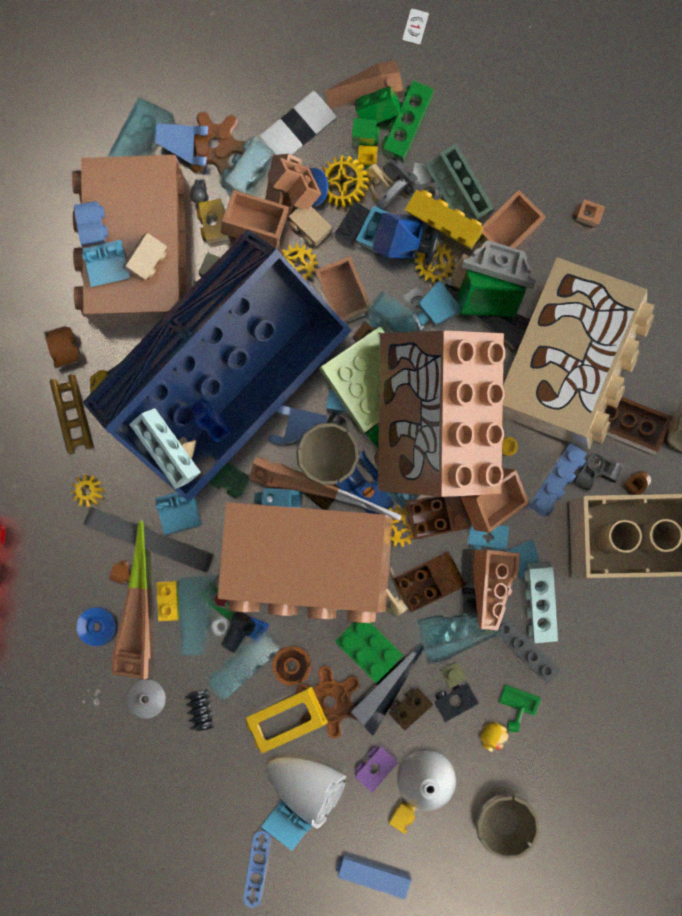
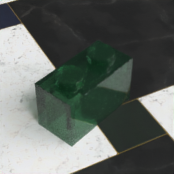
(231, 479)

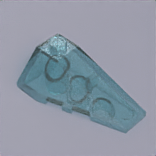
(451, 636)

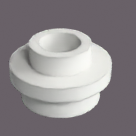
(215, 630)

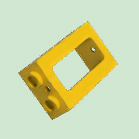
(317, 720)

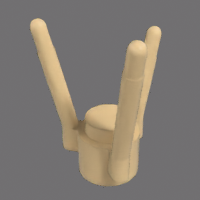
(377, 175)
(397, 605)

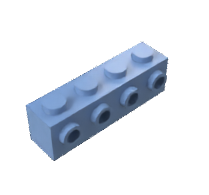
(555, 481)

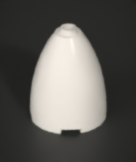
(425, 770)
(306, 787)

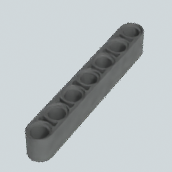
(154, 541)

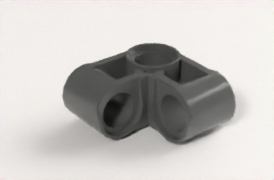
(607, 469)

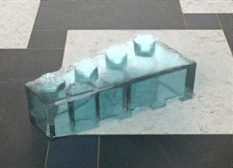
(140, 129)
(196, 608)
(245, 665)

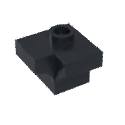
(468, 602)

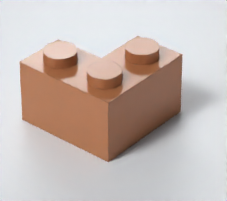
(296, 181)

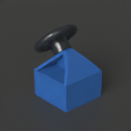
(402, 238)

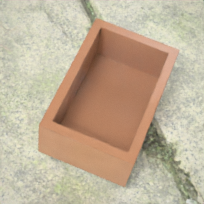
(257, 215)
(512, 222)
(343, 289)
(490, 511)

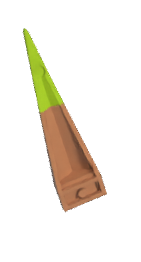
(133, 639)

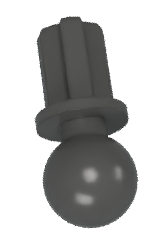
(198, 191)

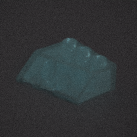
(392, 315)

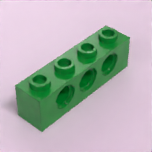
(415, 92)

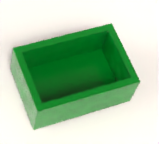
(489, 295)
(368, 649)

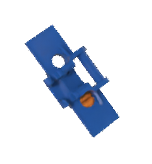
(360, 487)

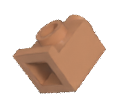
(595, 210)

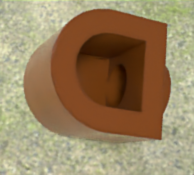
(638, 482)
(120, 572)

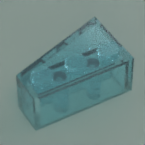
(245, 165)

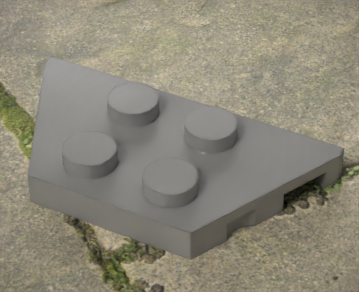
(501, 263)

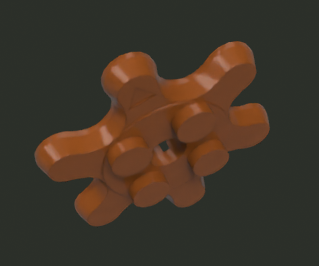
(227, 145)
(340, 692)

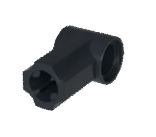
(241, 627)

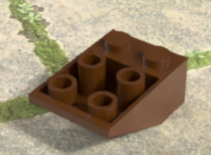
(437, 516)
(429, 581)

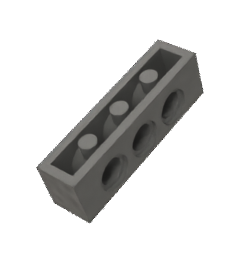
(527, 651)

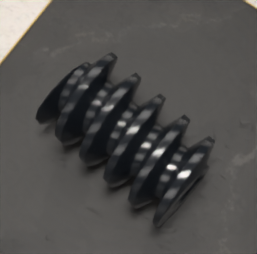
(199, 710)

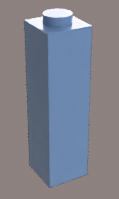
(373, 876)

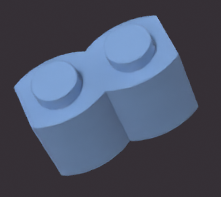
(90, 223)

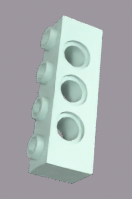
(165, 448)
(548, 630)

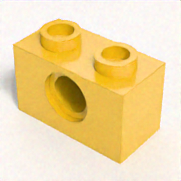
(209, 210)
(168, 601)

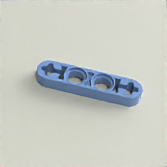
(257, 868)

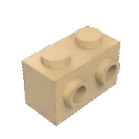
(310, 225)
(144, 257)

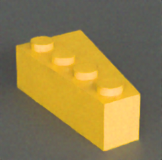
(444, 219)

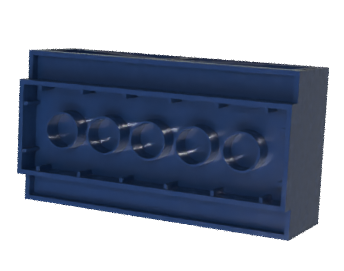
(233, 339)

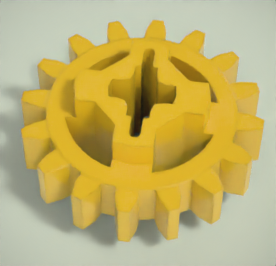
(301, 252)
(441, 266)
(397, 534)

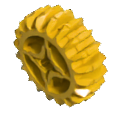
(342, 173)

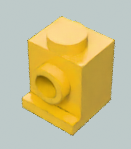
(402, 816)

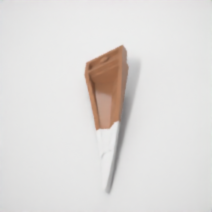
(285, 477)

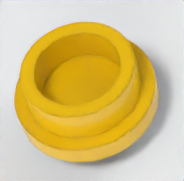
(509, 446)

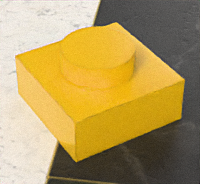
(367, 155)

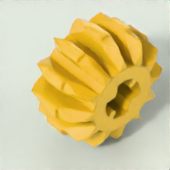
(81, 494)

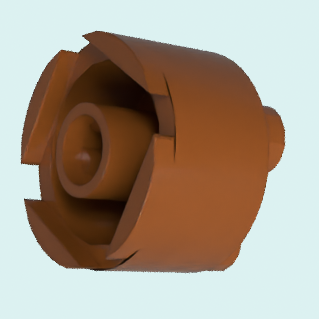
(60, 346)
(293, 676)

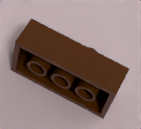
(637, 425)

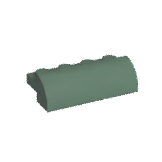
(459, 184)

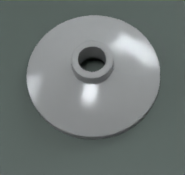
(155, 694)

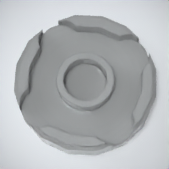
(391, 194)

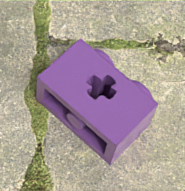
(370, 779)

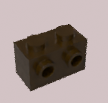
(410, 707)

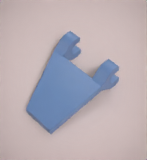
(180, 140)
(297, 424)

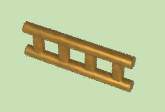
(80, 421)

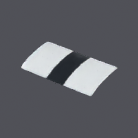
(298, 125)

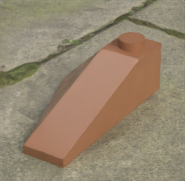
(364, 83)
(493, 581)

